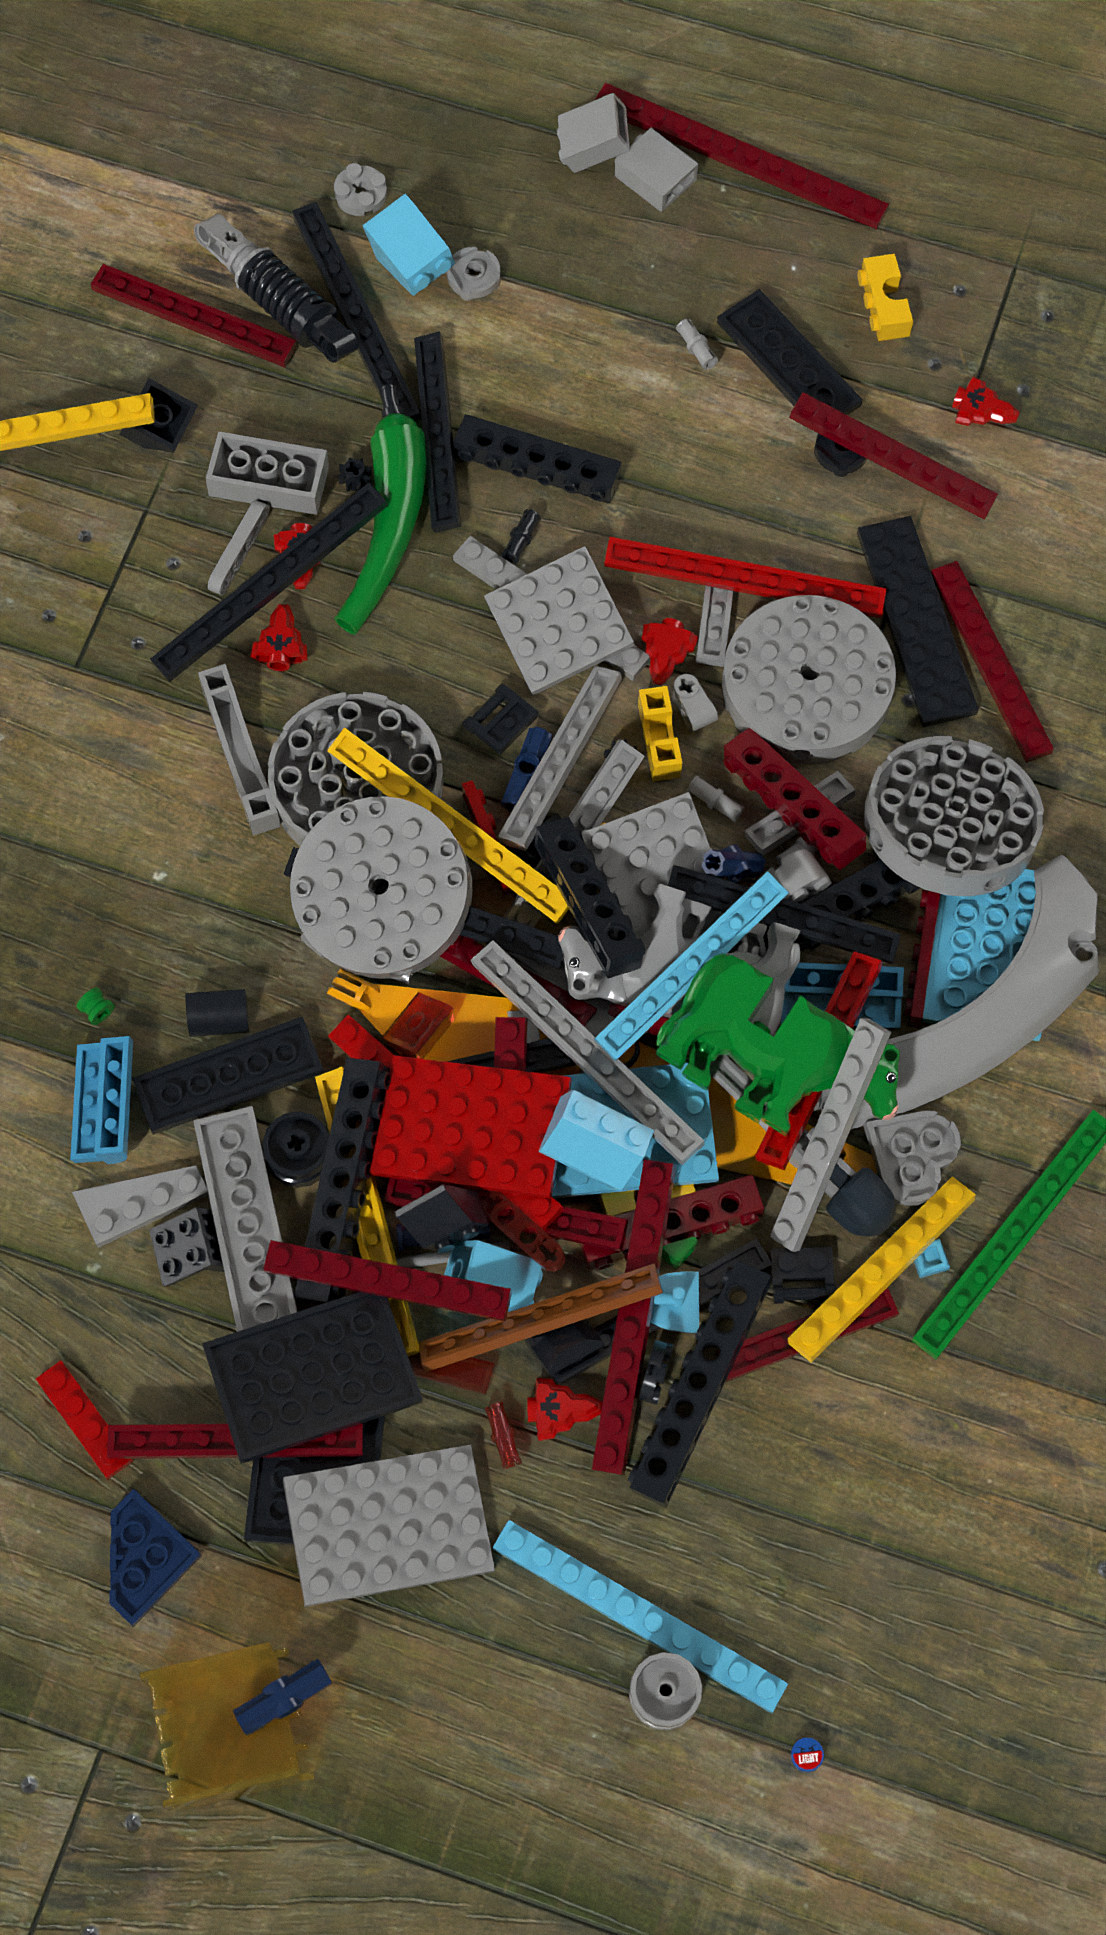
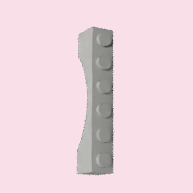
(239, 750)

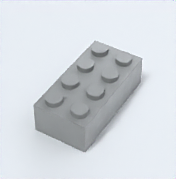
(268, 472)

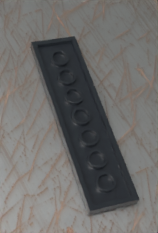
(917, 622)

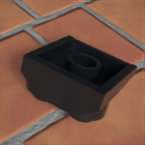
(564, 1345)

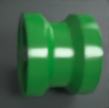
(95, 1006)

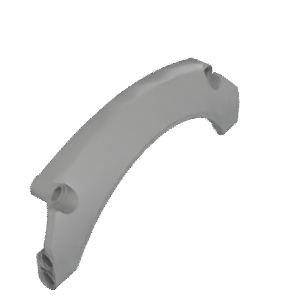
(1027, 997)

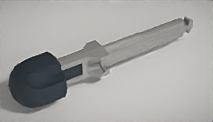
(858, 1199)

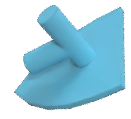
(679, 1303)

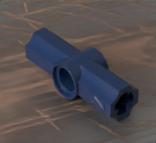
(531, 754)
(733, 863)
(282, 1697)

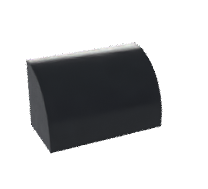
(217, 1012)

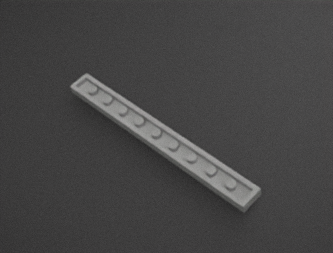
(581, 1047)

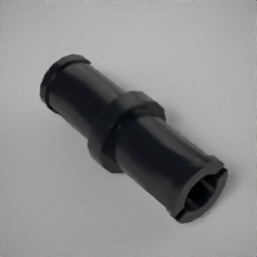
(521, 536)

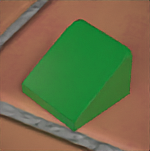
(679, 1251)

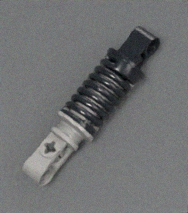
(277, 289)

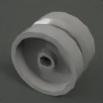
(679, 1677)

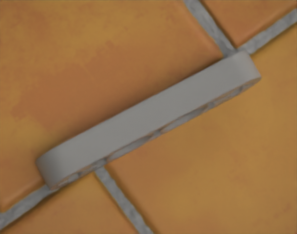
(238, 547)

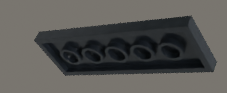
(785, 354)
(227, 1075)

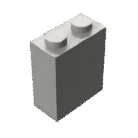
(593, 133)
(656, 169)

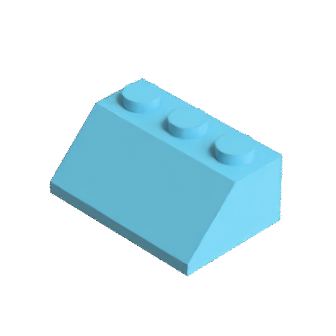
(595, 1140)

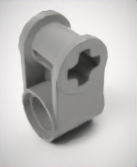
(695, 706)

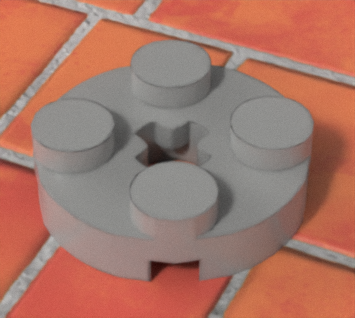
(355, 177)
(474, 286)

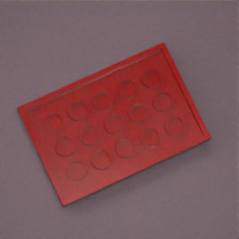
(468, 1126)

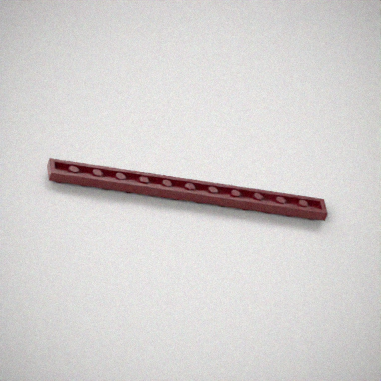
(750, 159)

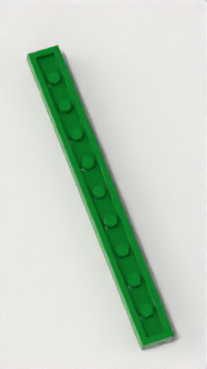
(1012, 1236)

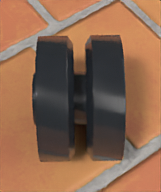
(285, 1136)

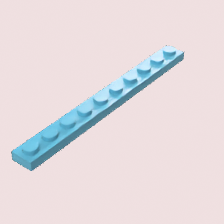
(640, 1616)

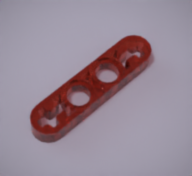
(520, 1223)

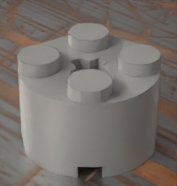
(801, 876)

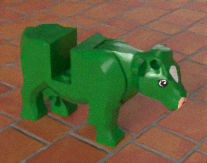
(786, 1067)

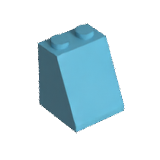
(408, 245)
(498, 1267)

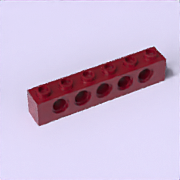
(810, 802)
(741, 1192)

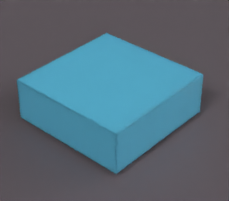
(932, 1260)

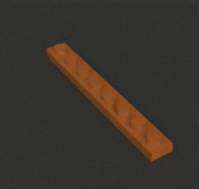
(540, 1317)

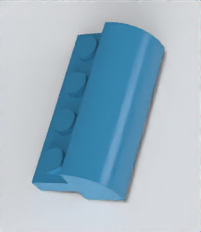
(818, 982)
(102, 1101)

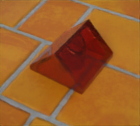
(419, 1026)

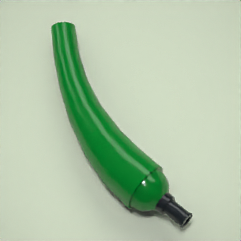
(399, 479)

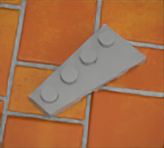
(134, 1203)

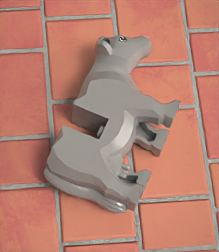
(670, 935)

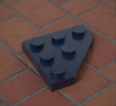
(144, 1557)

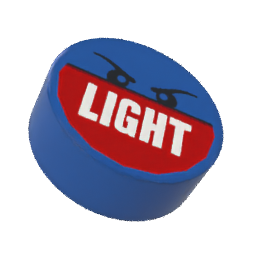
(807, 1755)

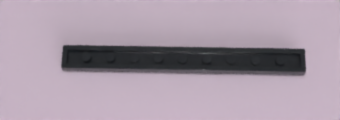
(352, 305)
(269, 582)
(487, 927)

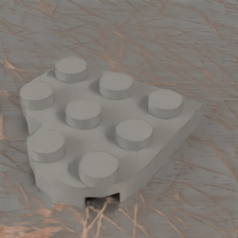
(912, 1152)

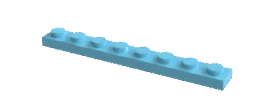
(678, 976)

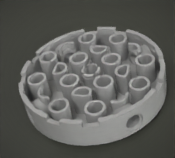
(846, 668)
(312, 782)
(953, 816)
(345, 863)

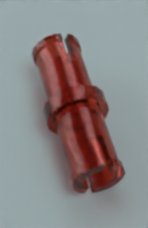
(503, 1435)

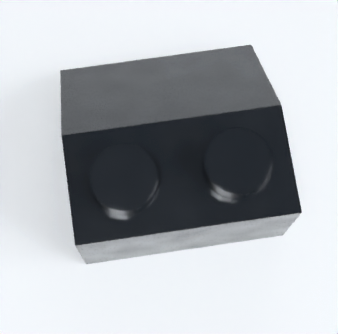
(171, 418)
(443, 1217)

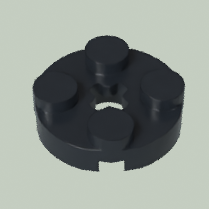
(834, 460)
(656, 1372)

